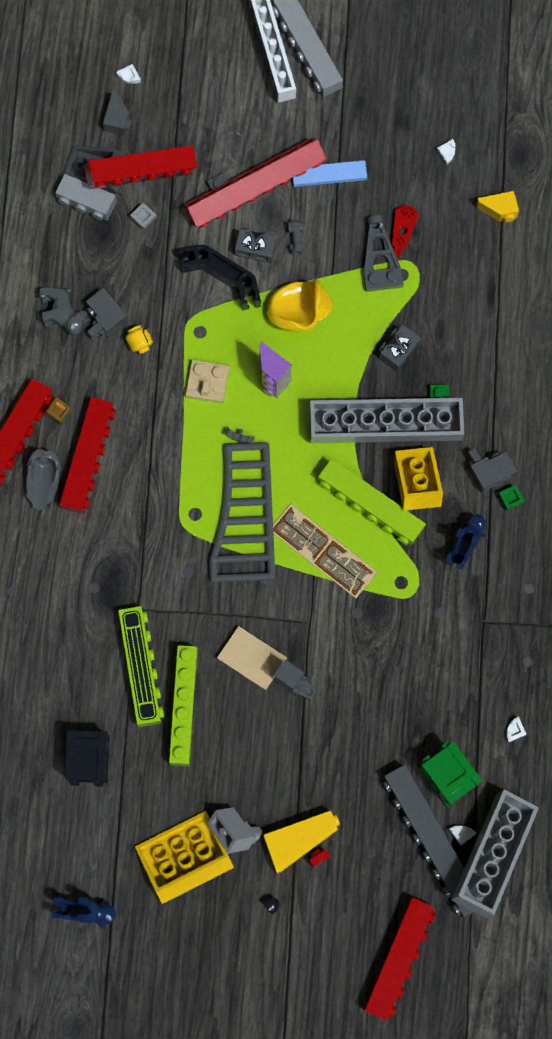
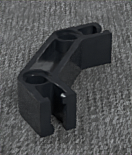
(222, 269)

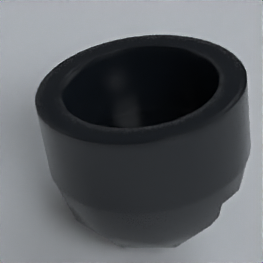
(271, 904)

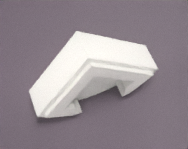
(129, 75)
(447, 151)
(515, 730)
(462, 833)

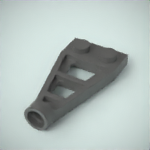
(386, 278)

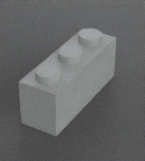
(85, 198)

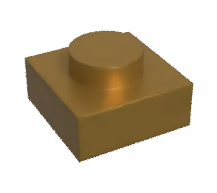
(57, 410)

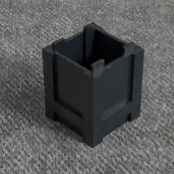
(87, 757)

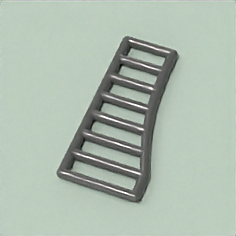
(225, 520)

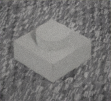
(143, 216)

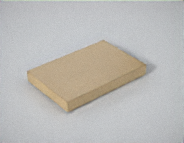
(251, 658)

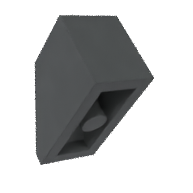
(117, 116)

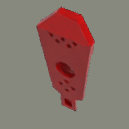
(403, 221)

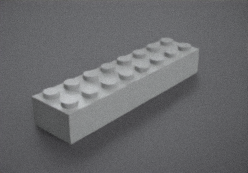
(386, 420)

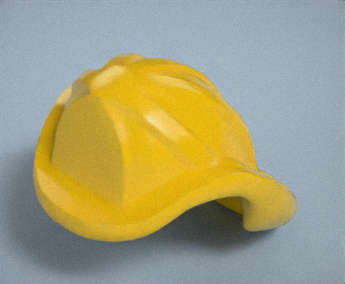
(299, 306)

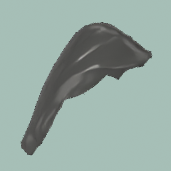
(42, 478)

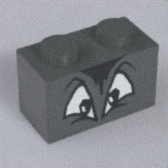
(255, 245)
(399, 347)

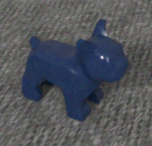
(467, 540)
(84, 911)

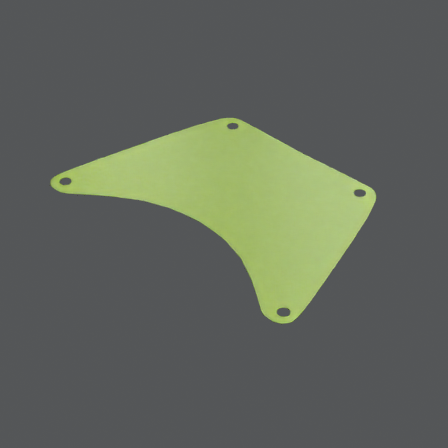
(324, 367)

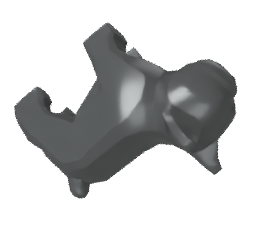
(62, 312)

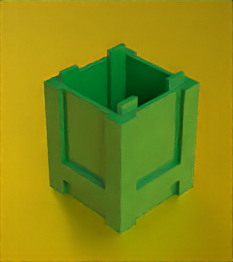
(449, 773)

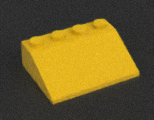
(183, 857)

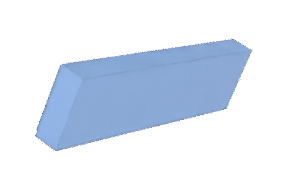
(332, 174)

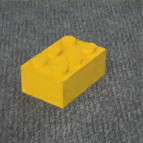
(418, 478)

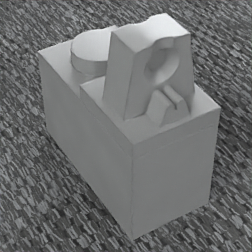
(232, 831)

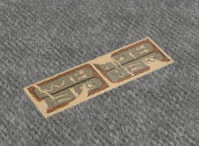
(323, 551)

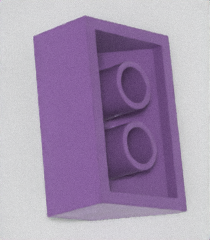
(274, 371)

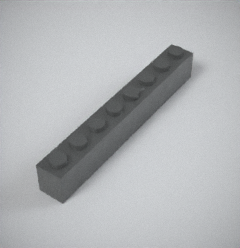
(426, 832)

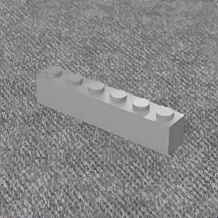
(308, 46)

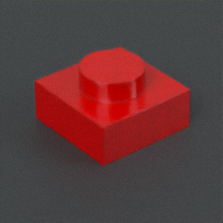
(318, 857)

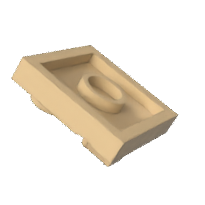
(207, 381)

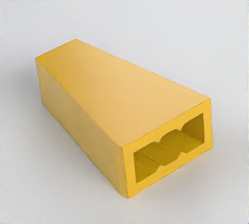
(296, 840)

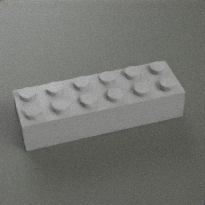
(495, 854)

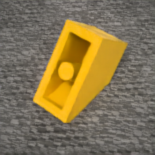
(499, 206)

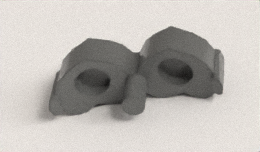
(238, 437)

